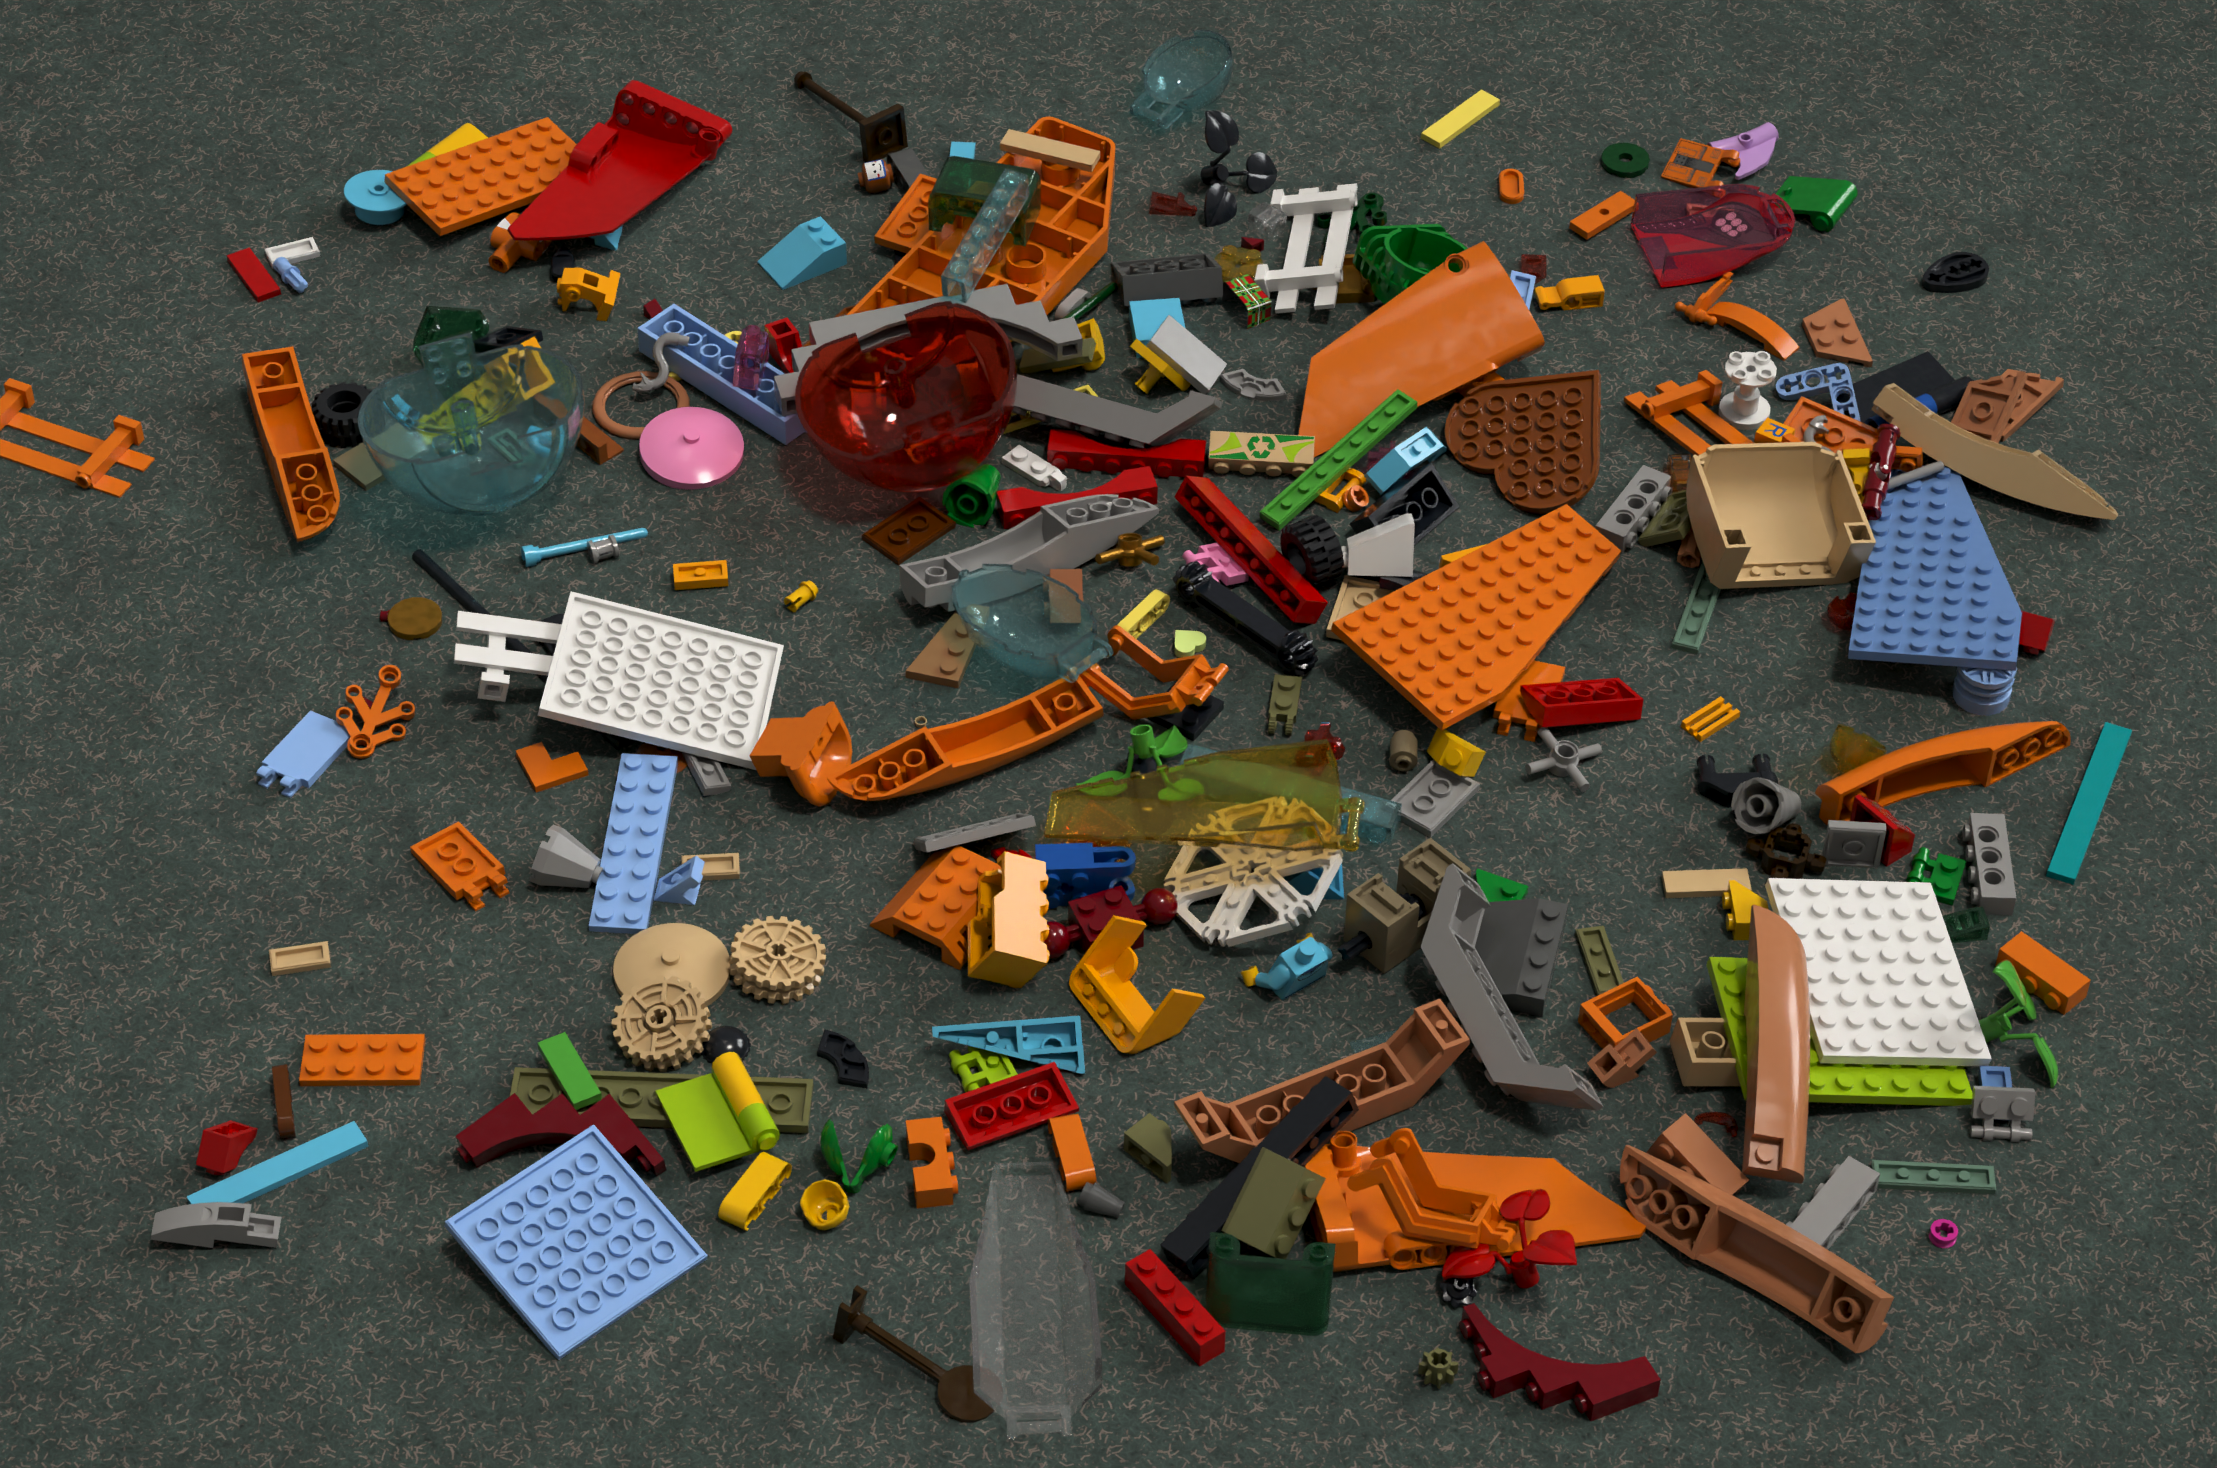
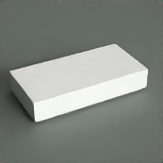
(293, 251)

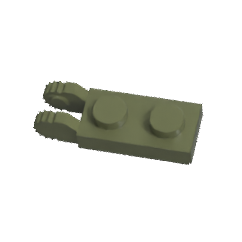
(1284, 702)

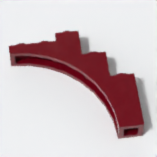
(1550, 1381)

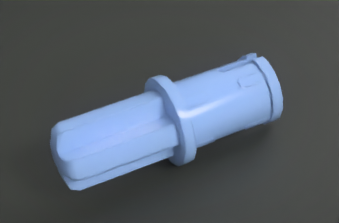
(290, 274)

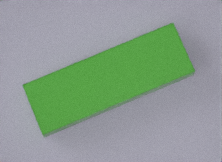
(569, 1071)

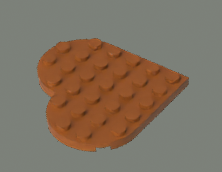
(1533, 436)

